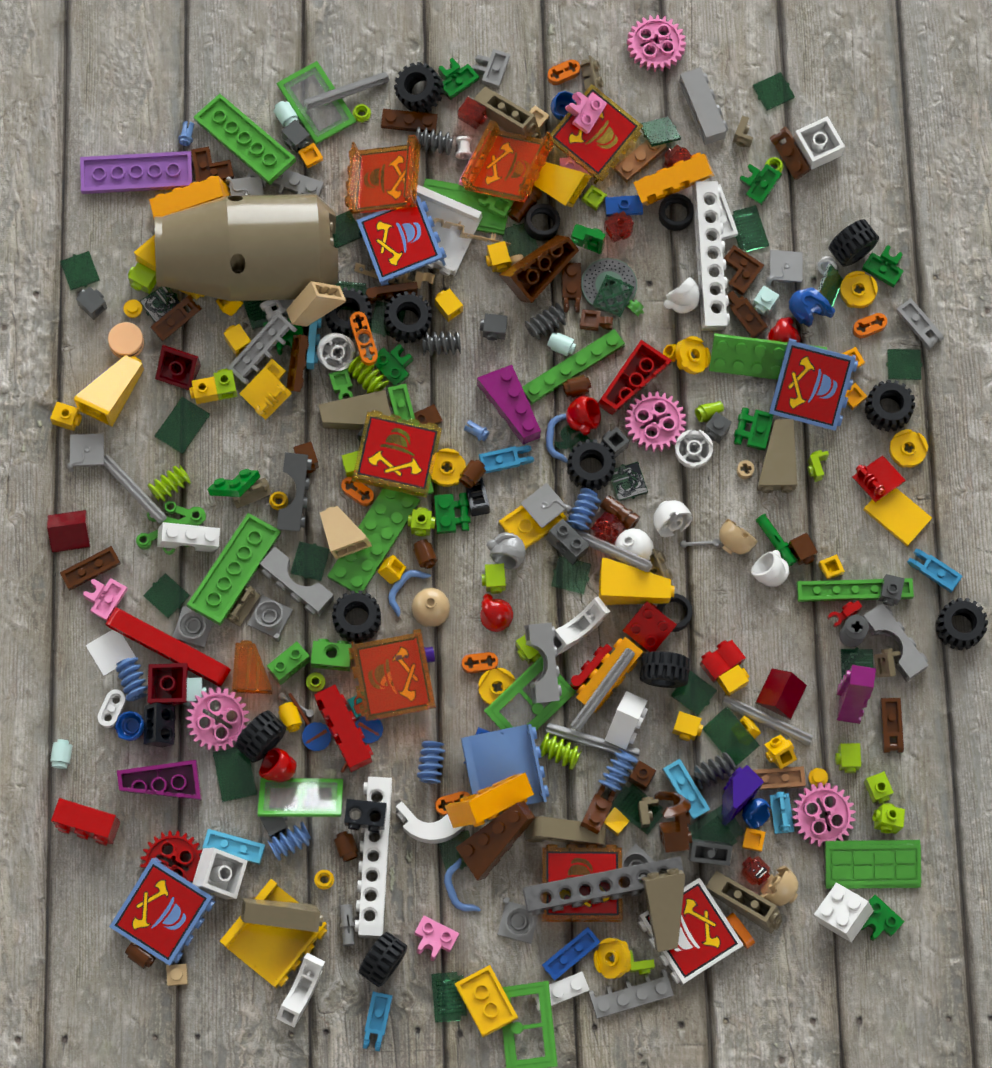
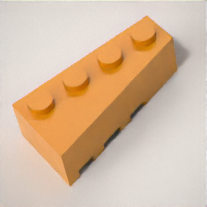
(673, 179)
(189, 196)
(608, 661)
(489, 801)

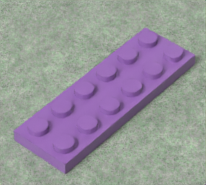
(135, 172)

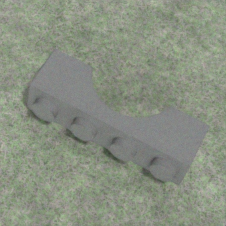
(315, 597)
(882, 622)
(546, 686)

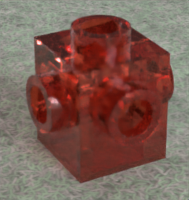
(619, 226)
(608, 527)

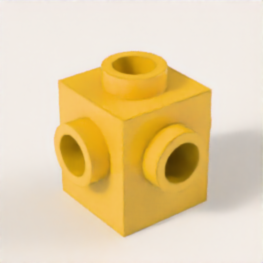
(780, 751)

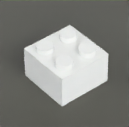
(819, 142)
(220, 873)
(843, 912)

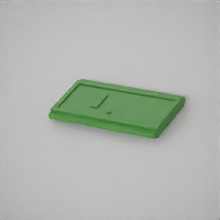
(489, 223)
(873, 864)

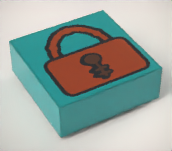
(354, 703)

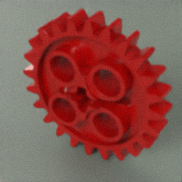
(180, 847)

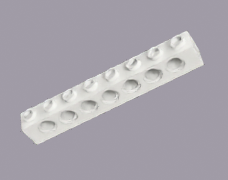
(709, 320)
(374, 928)

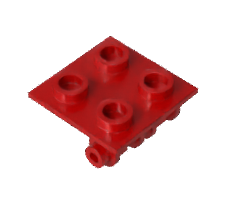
(878, 478)
(649, 627)

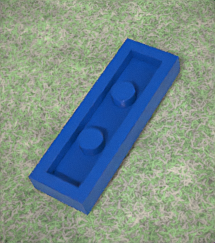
(571, 954)

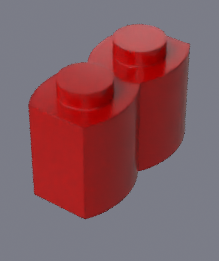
(721, 660)

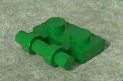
(759, 431)
(445, 513)

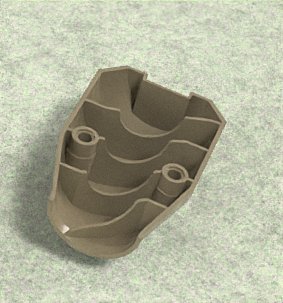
(248, 247)

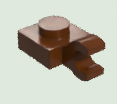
(592, 320)

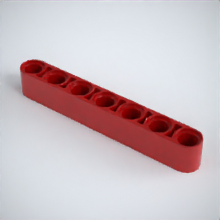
(167, 646)

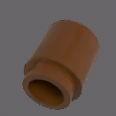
(576, 386)
(472, 473)
(425, 554)
(346, 846)
(139, 956)

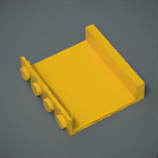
(271, 949)

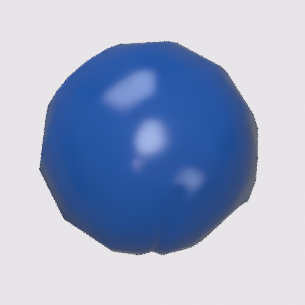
(559, 103)
(129, 726)
(756, 813)

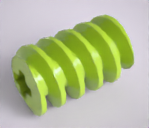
(366, 376)
(169, 483)
(560, 751)

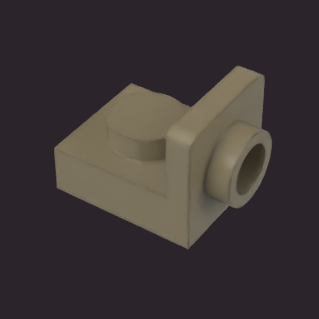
(741, 137)
(885, 662)
(645, 814)

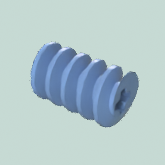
(583, 509)
(130, 679)
(430, 762)
(618, 770)
(290, 841)

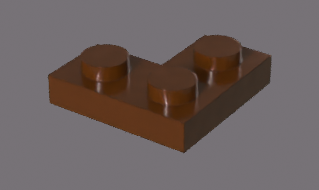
(205, 168)
(746, 267)

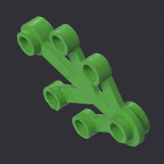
(188, 519)

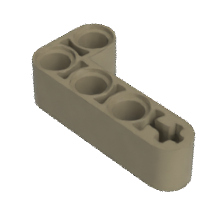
(563, 831)

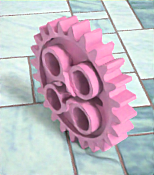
(652, 29)
(647, 407)
(208, 733)
(840, 808)

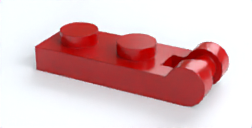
(588, 667)

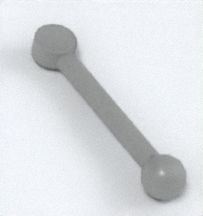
(716, 542)
(309, 713)

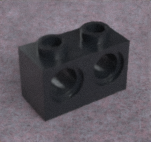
(159, 725)
(366, 809)

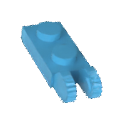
(505, 458)
(936, 570)
(377, 1018)

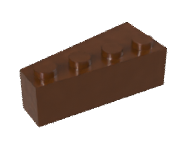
(539, 268)
(491, 842)

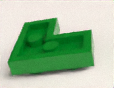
(234, 487)

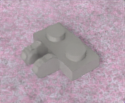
(495, 67)

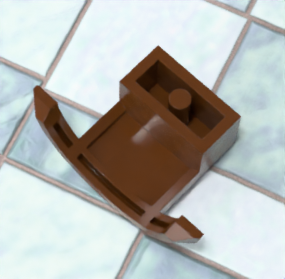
(675, 834)

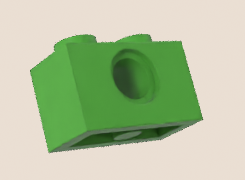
(319, 655)
(288, 663)

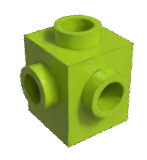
(421, 528)
(888, 818)

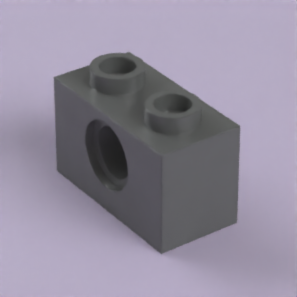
(567, 541)
(710, 852)

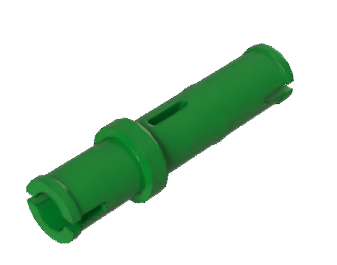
(776, 539)

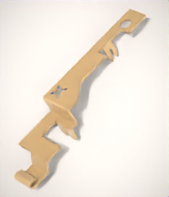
(464, 235)
(419, 277)

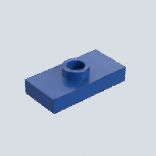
(629, 204)

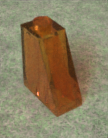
(248, 670)

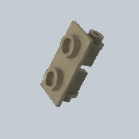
(591, 69)
(257, 491)
(658, 561)
(243, 606)

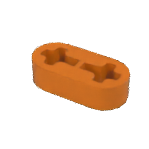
(563, 72)
(871, 329)
(355, 494)
(481, 667)
(452, 798)
(741, 930)

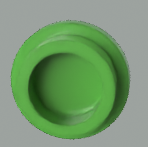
(636, 307)

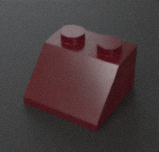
(167, 683)

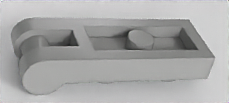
(919, 323)

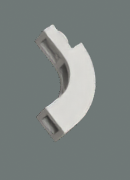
(581, 625)
(427, 832)
(301, 991)

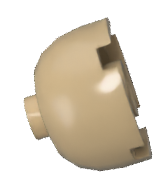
(736, 538)
(430, 607)
(781, 888)

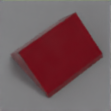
(177, 367)
(68, 531)
(781, 693)

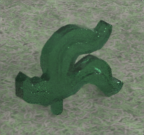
(567, 441)

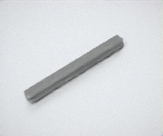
(346, 90)
(133, 489)
(616, 552)
(602, 689)
(767, 720)
(587, 739)

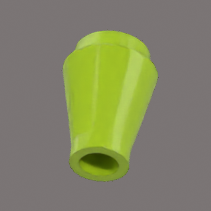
(706, 411)

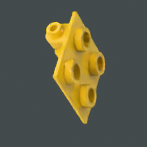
(265, 393)

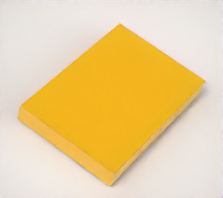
(898, 516)
(525, 527)
(486, 1001)

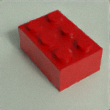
(85, 822)

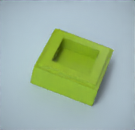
(594, 197)

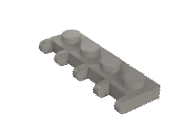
(294, 183)
(261, 346)
(631, 996)

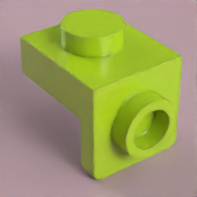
(815, 469)
(643, 967)

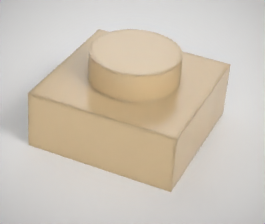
(541, 116)
(177, 975)

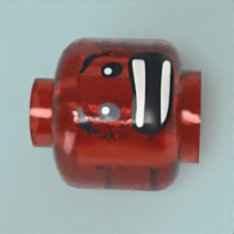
(755, 870)

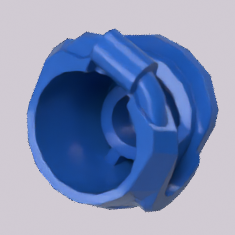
(809, 301)

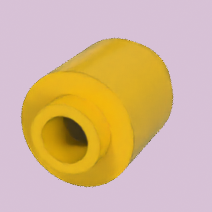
(290, 716)

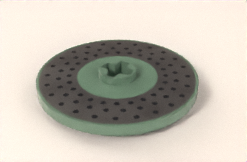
(594, 277)

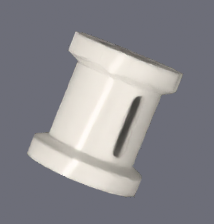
(463, 147)

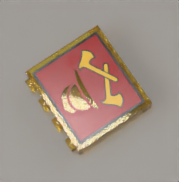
(603, 143)
(397, 453)

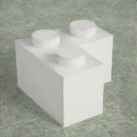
(626, 719)

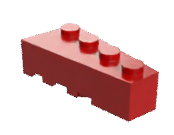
(637, 372)
(343, 729)

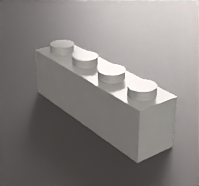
(702, 105)

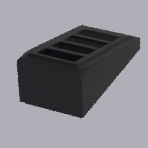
(481, 506)

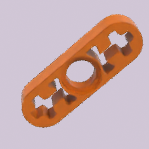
(362, 352)

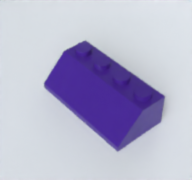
(738, 792)

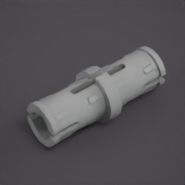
(347, 925)

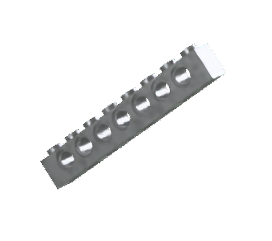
(592, 881)

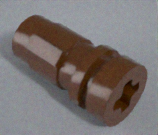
(520, 209)
(616, 508)

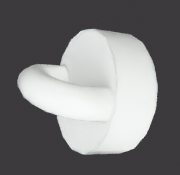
(822, 264)

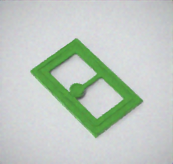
(509, 1030)

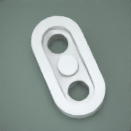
(111, 709)

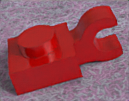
(848, 610)

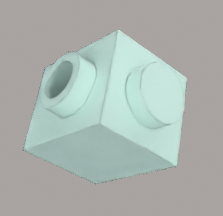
(765, 301)
(194, 687)

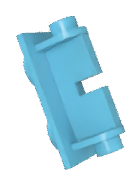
(781, 813)

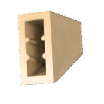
(314, 302)
(342, 533)

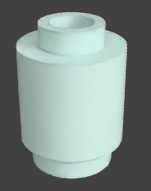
(285, 113)
(561, 344)
(61, 754)

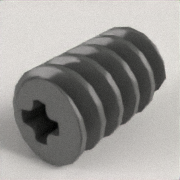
(435, 141)
(546, 321)
(441, 343)
(854, 631)
(714, 769)

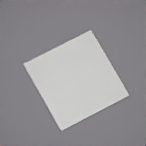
(109, 650)

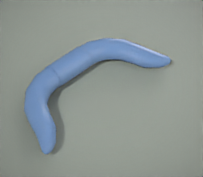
(550, 435)
(397, 586)
(451, 891)

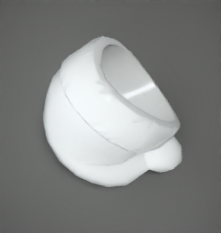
(683, 298)
(770, 569)

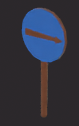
(372, 731)
(315, 735)

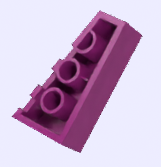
(507, 396)
(854, 693)
(167, 780)

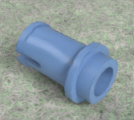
(186, 134)
(477, 431)

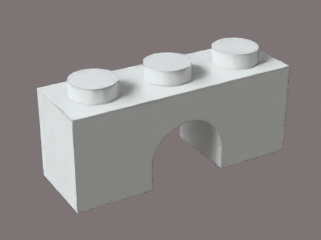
(175, 535)

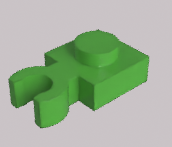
(498, 205)
(341, 383)

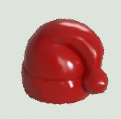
(783, 331)
(583, 414)
(495, 613)
(277, 766)

